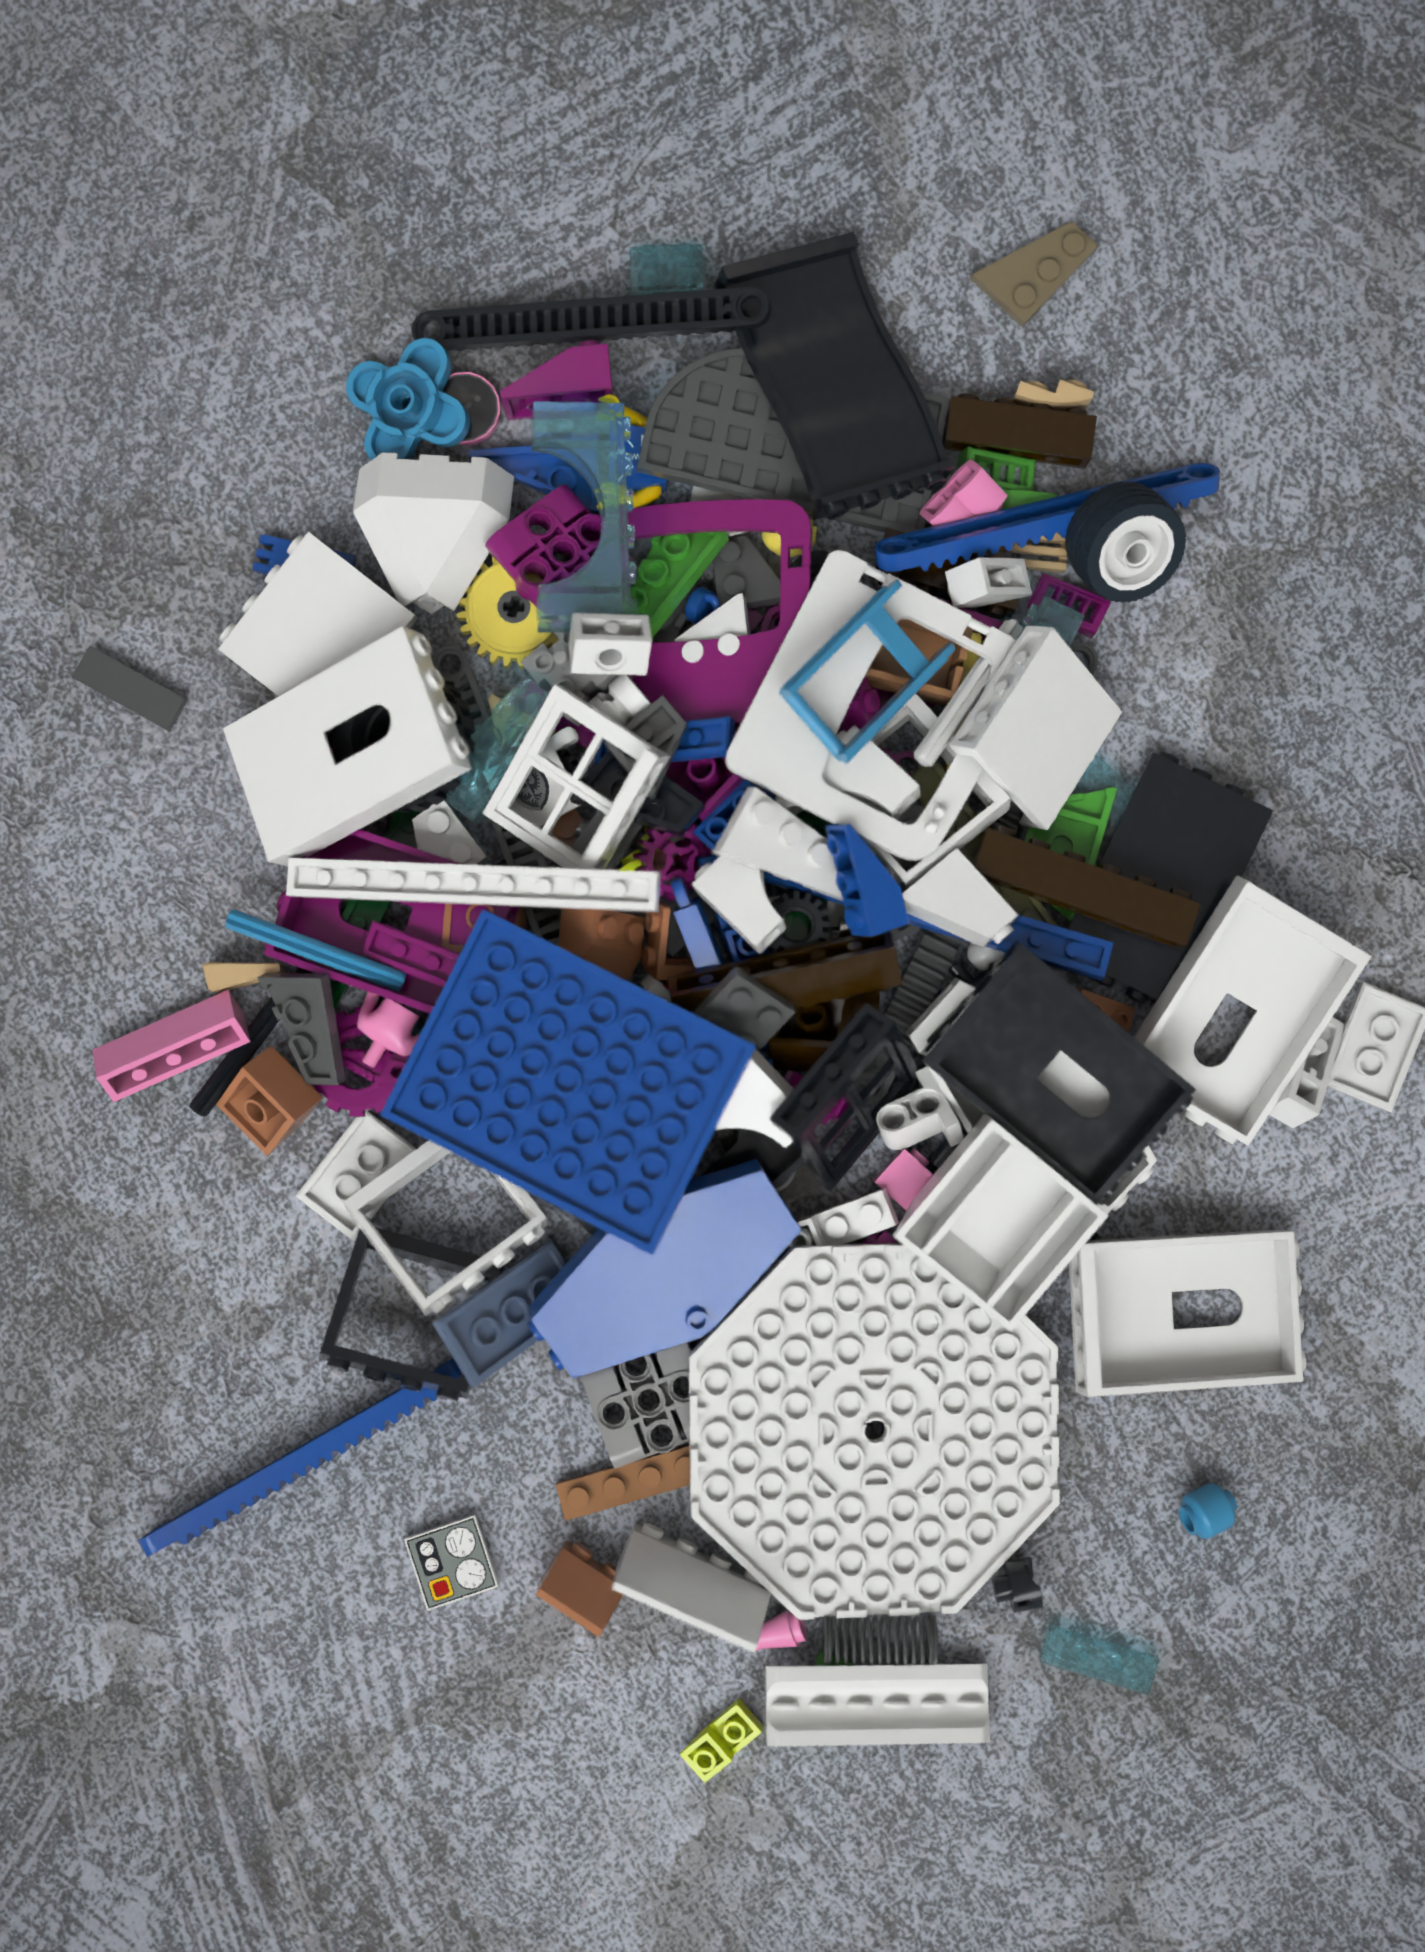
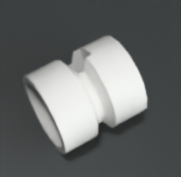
(622, 701)

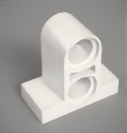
(914, 1123)

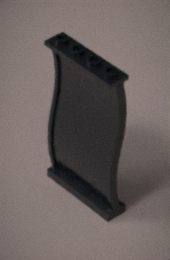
(837, 378)

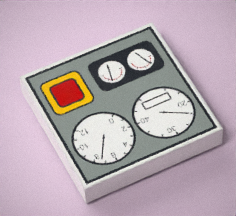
(451, 1561)

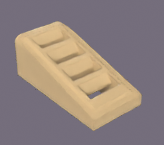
(235, 975)

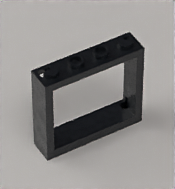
(380, 1368)

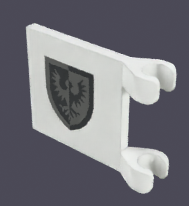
(541, 792)

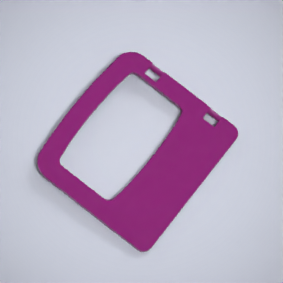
(718, 682)

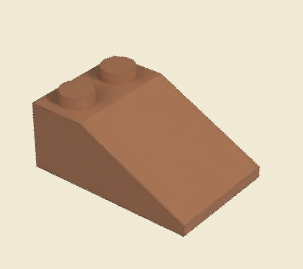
(603, 938)

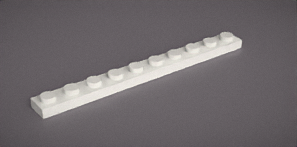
(474, 884)

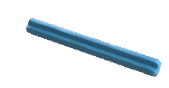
(315, 950)

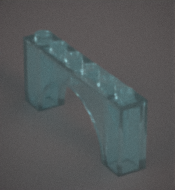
(592, 442)

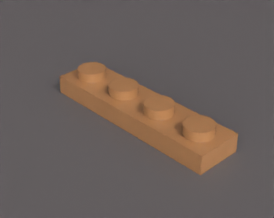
(625, 1484)

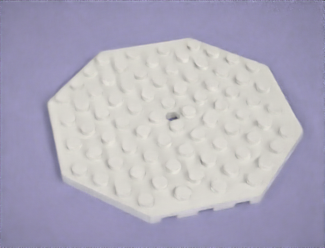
(853, 1518)

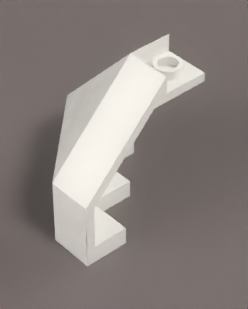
(431, 522)

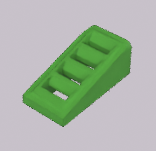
(997, 460)

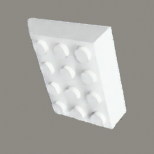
(998, 1222)

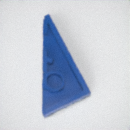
(539, 471)

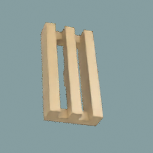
(1038, 565)

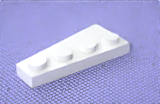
(778, 842)

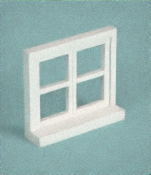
(618, 813)

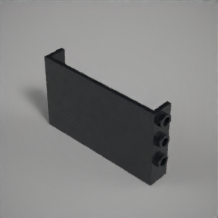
(1184, 838)

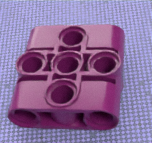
(527, 552)

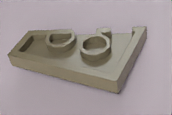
(1035, 272)

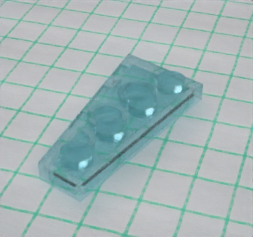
(496, 746)

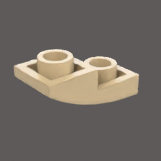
(1066, 395)

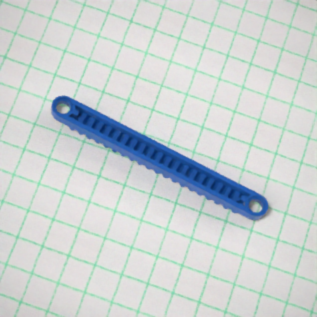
(1027, 522)
(292, 1465)

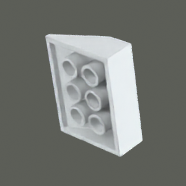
(692, 1586)

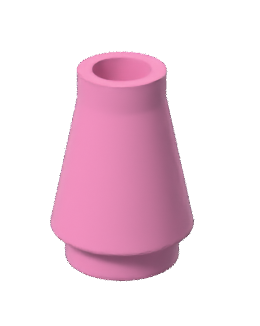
(782, 1632)

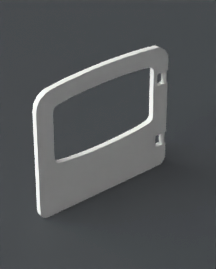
(787, 757)

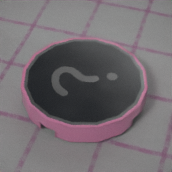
(480, 401)

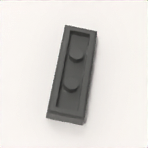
(129, 688)

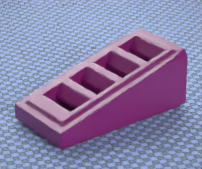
(1074, 593)

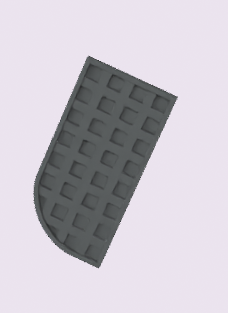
(723, 436)

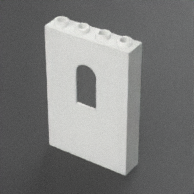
(288, 766)
(1280, 968)
(1126, 1313)

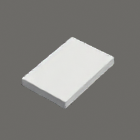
(1377, 1046)
(354, 1161)

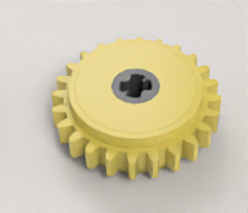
(491, 623)

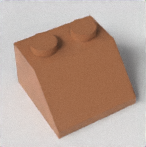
(268, 1100)
(580, 1587)

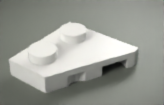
(443, 835)

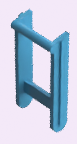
(897, 644)

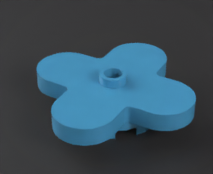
(417, 380)

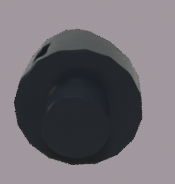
(1018, 1586)

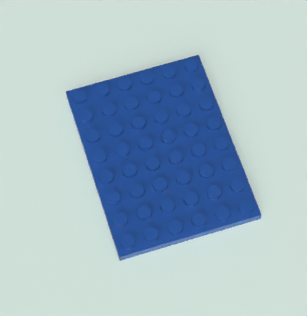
(568, 1081)

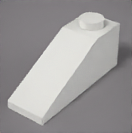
(1307, 1088)

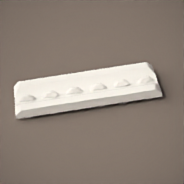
(877, 1704)

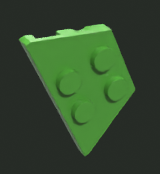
(1078, 828)

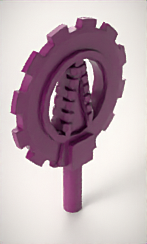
(383, 1075)

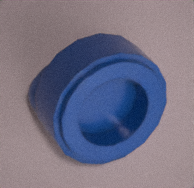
(701, 604)

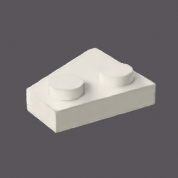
(722, 624)

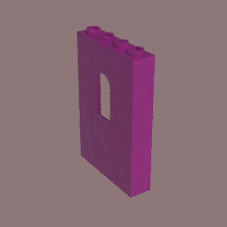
(322, 919)

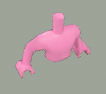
(387, 1026)

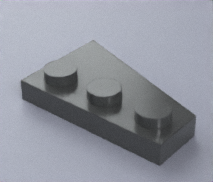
(309, 1016)

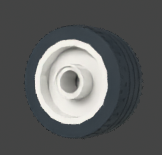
(1125, 541)

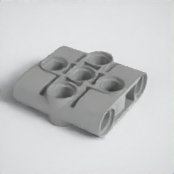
(622, 1435)

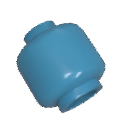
(1207, 1511)

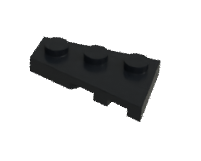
(670, 811)

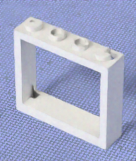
(985, 788)
(402, 1174)

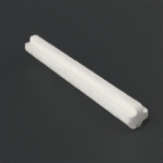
(959, 705)

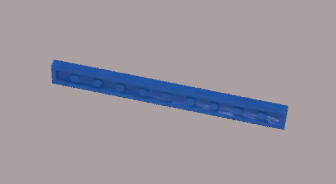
(1050, 943)

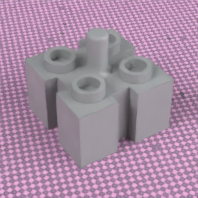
(552, 667)

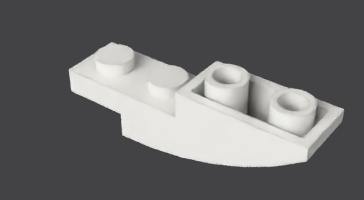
(845, 1222)

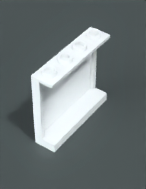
(309, 618)
(1038, 724)

